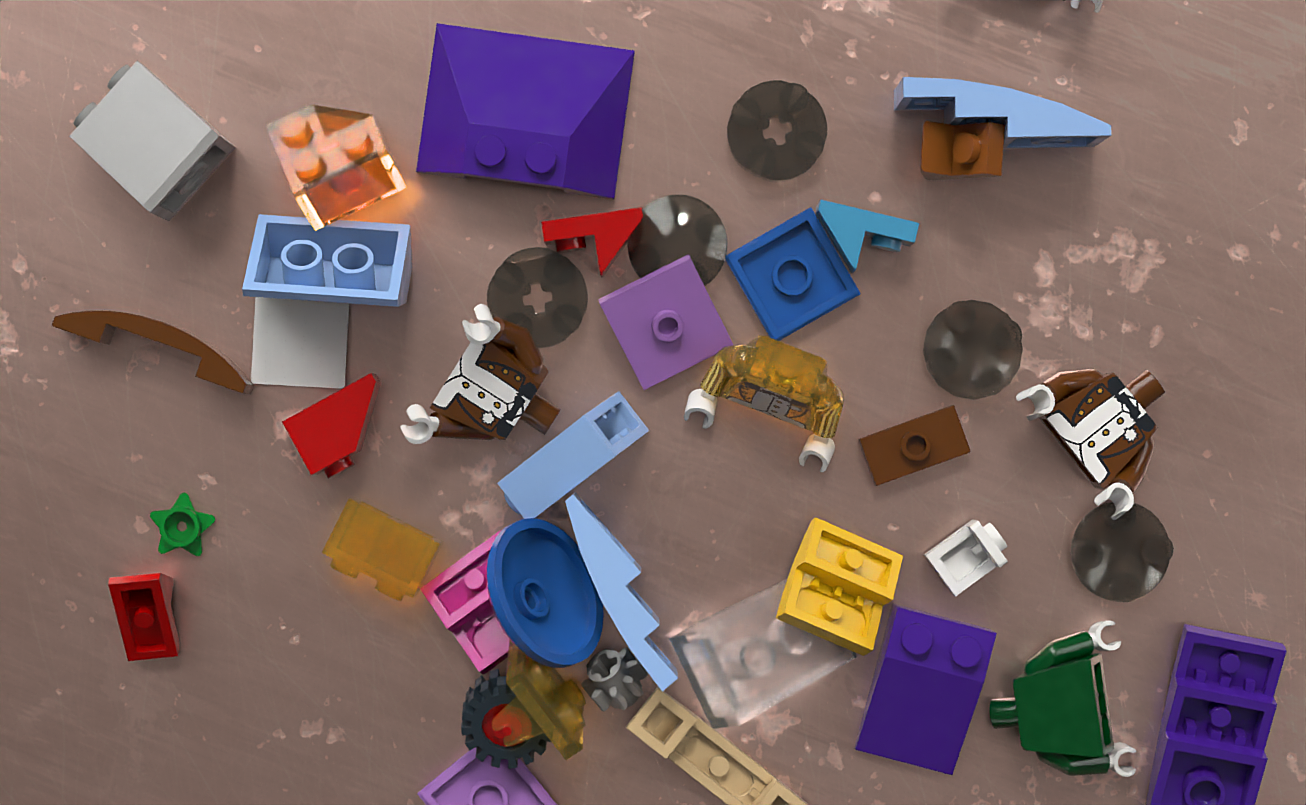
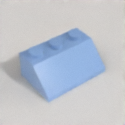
(333, 264)

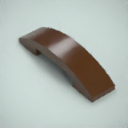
(101, 325)

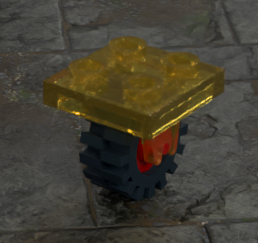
(523, 711)

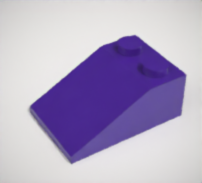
(924, 689)

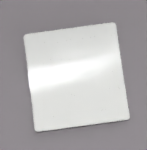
(299, 343)

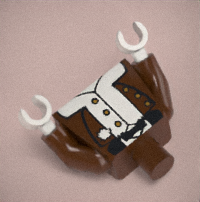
(488, 387)
(1101, 427)

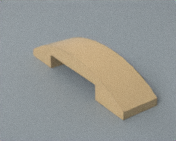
(707, 754)

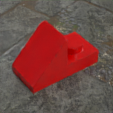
(608, 229)
(145, 615)

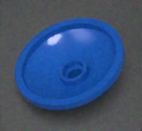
(544, 593)

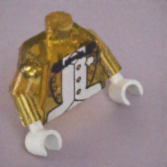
(777, 383)

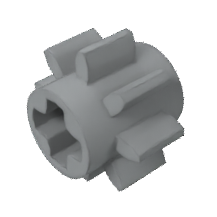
(614, 679)

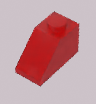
(334, 427)

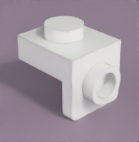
(967, 555)

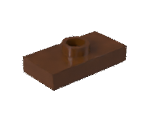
(914, 445)

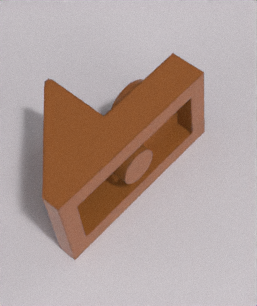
(961, 150)

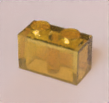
(382, 549)

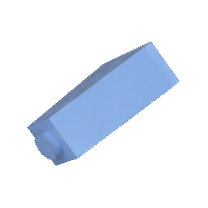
(572, 456)

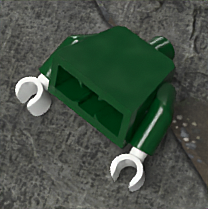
(1065, 706)

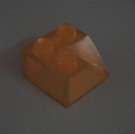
(334, 161)

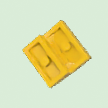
(839, 586)

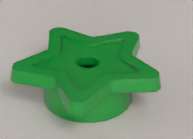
(168, 526)

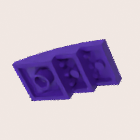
(1216, 719)

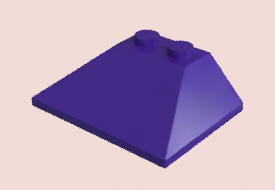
(525, 110)

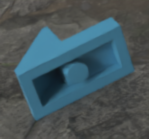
(849, 225)

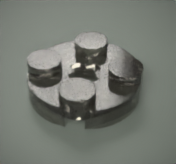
(789, 104)
(555, 275)

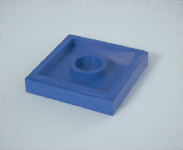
(792, 275)

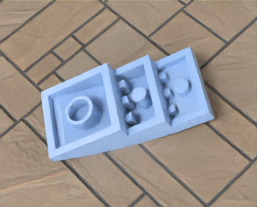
(1027, 118)
(611, 573)

